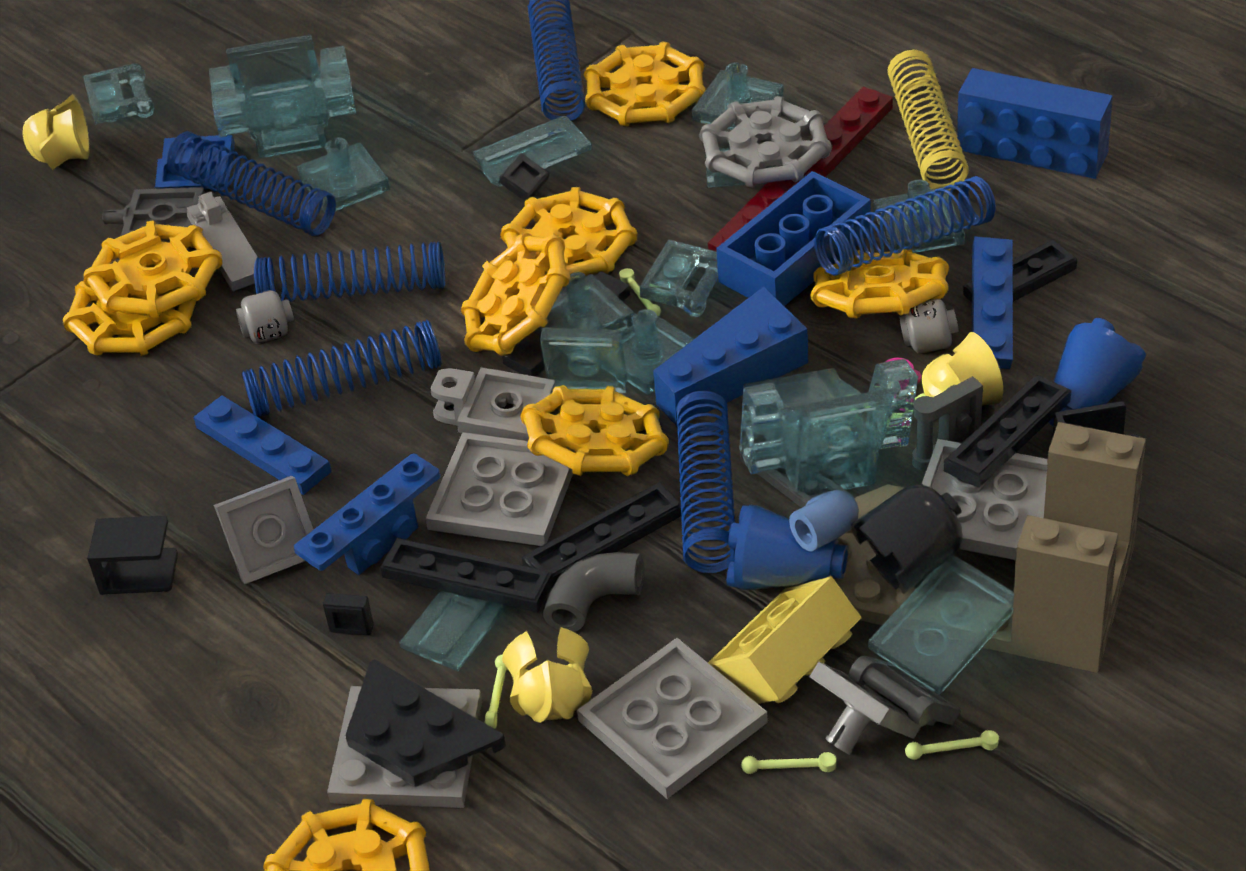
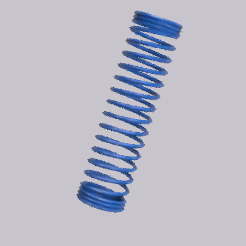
(568, 85)
(197, 155)
(964, 206)
(436, 277)
(260, 404)
(705, 429)

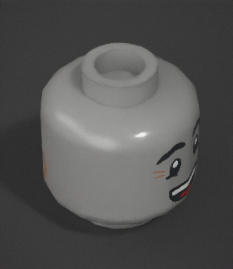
(264, 317)
(929, 326)

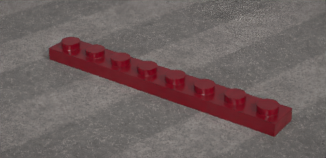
(844, 133)

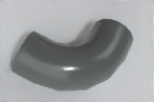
(589, 580)

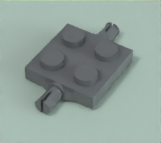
(159, 205)

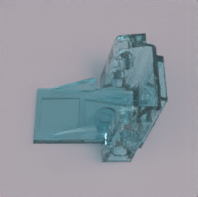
(280, 94)
(825, 426)

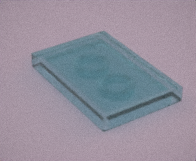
(943, 623)

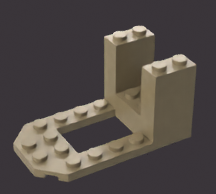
(1065, 563)

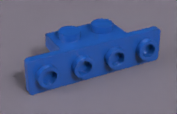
(371, 520)

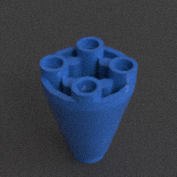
(1097, 364)
(772, 557)

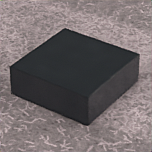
(524, 177)
(348, 614)

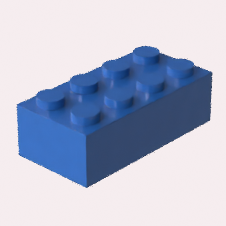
(1034, 122)
(779, 242)

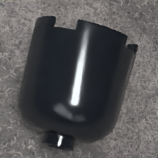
(911, 534)

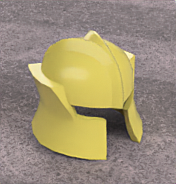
(58, 134)
(971, 359)
(551, 688)

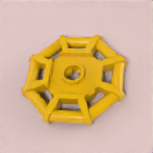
(644, 84)
(585, 229)
(170, 270)
(883, 285)
(515, 289)
(128, 326)
(596, 429)
(354, 849)

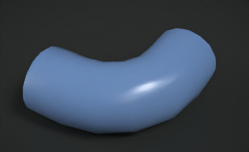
(823, 519)

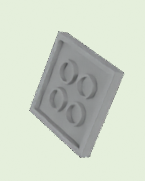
(499, 491)
(998, 509)
(672, 717)
(360, 778)

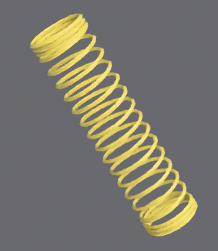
(929, 159)

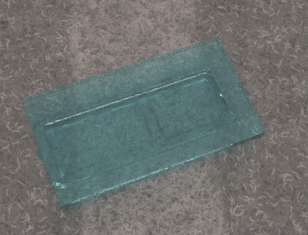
(542, 144)
(451, 628)

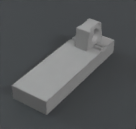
(227, 238)

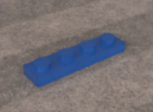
(993, 296)
(262, 443)

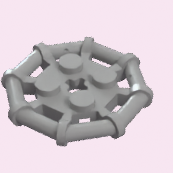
(765, 141)

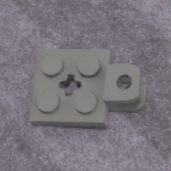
(479, 400)

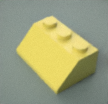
(787, 640)

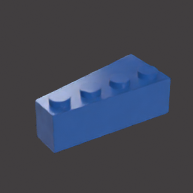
(743, 347)

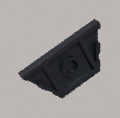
(413, 728)

